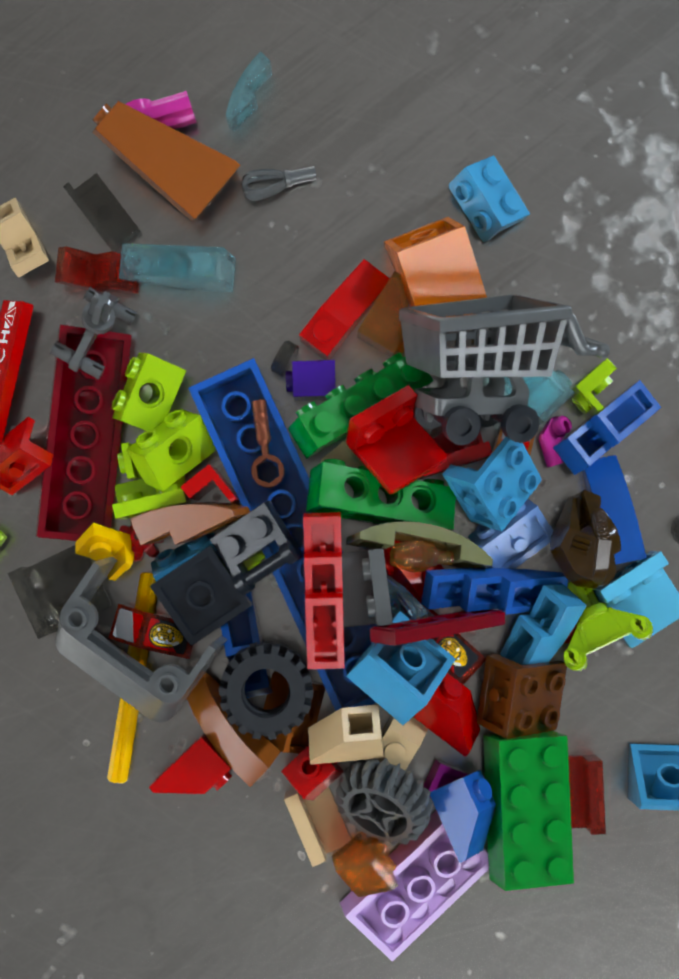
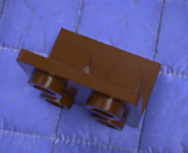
(519, 697)

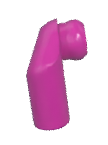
(550, 436)

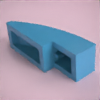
(546, 628)

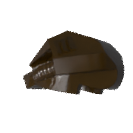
(585, 542)

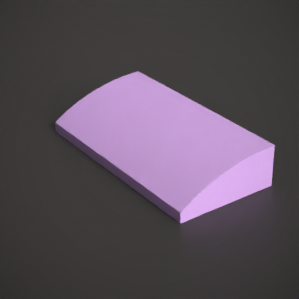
(428, 885)

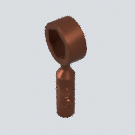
(263, 438)

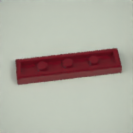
(436, 626)

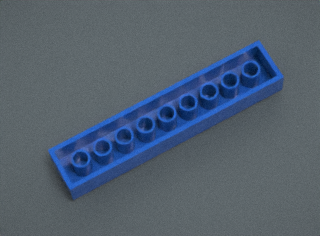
(229, 419)

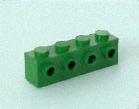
(329, 422)

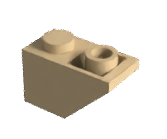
(347, 736)

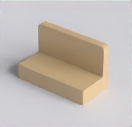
(317, 824)

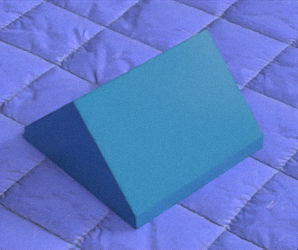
(654, 776)

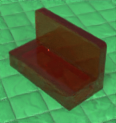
(587, 793)

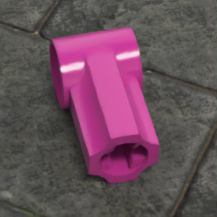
(171, 110)

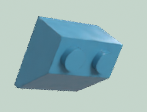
(401, 675)

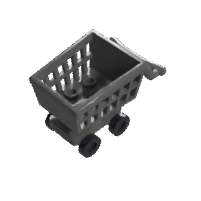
(518, 346)

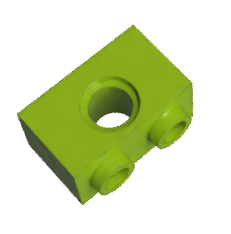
(165, 383)
(190, 447)

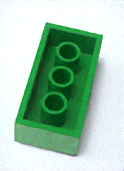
(532, 811)

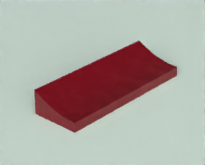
(82, 438)

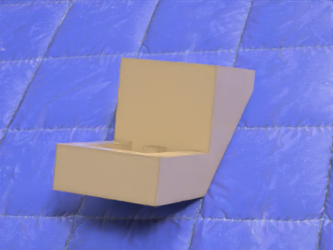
(20, 239)

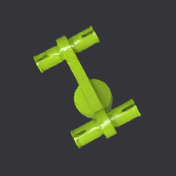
(600, 627)

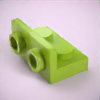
(138, 498)

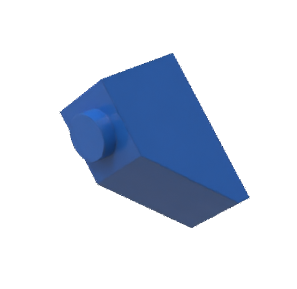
(466, 813)

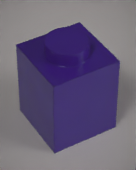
(311, 379)

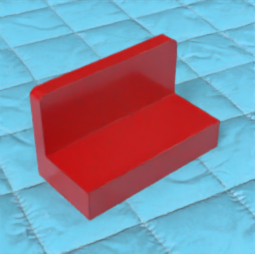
(21, 458)
(206, 481)

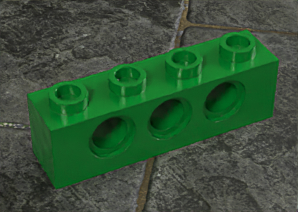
(328, 494)

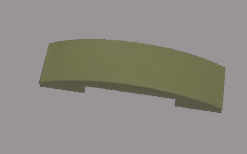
(384, 535)

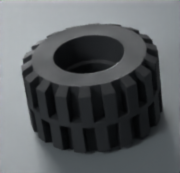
(266, 721)

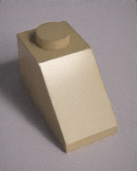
(402, 741)

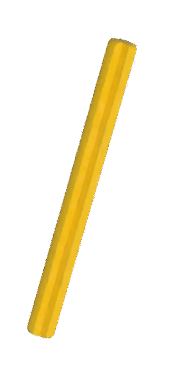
(127, 714)

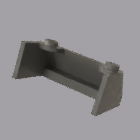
(153, 694)

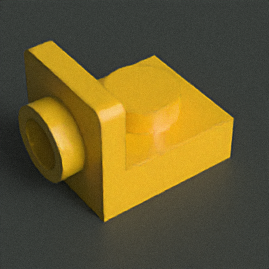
(103, 542)

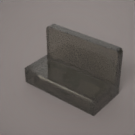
(103, 211)

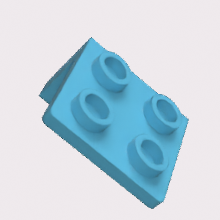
(644, 591)

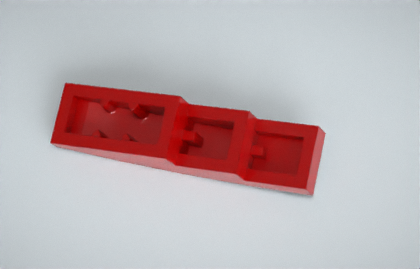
(323, 590)

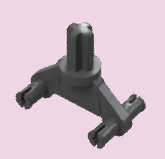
(97, 319)

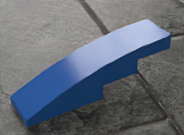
(487, 588)

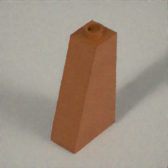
(167, 159)

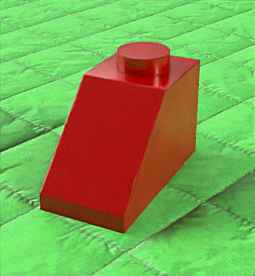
(451, 715)
(194, 771)

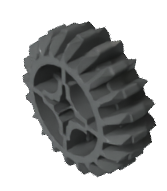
(384, 801)

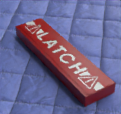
(14, 327)

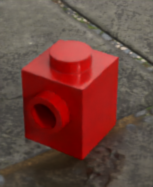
(310, 779)

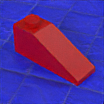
(343, 310)

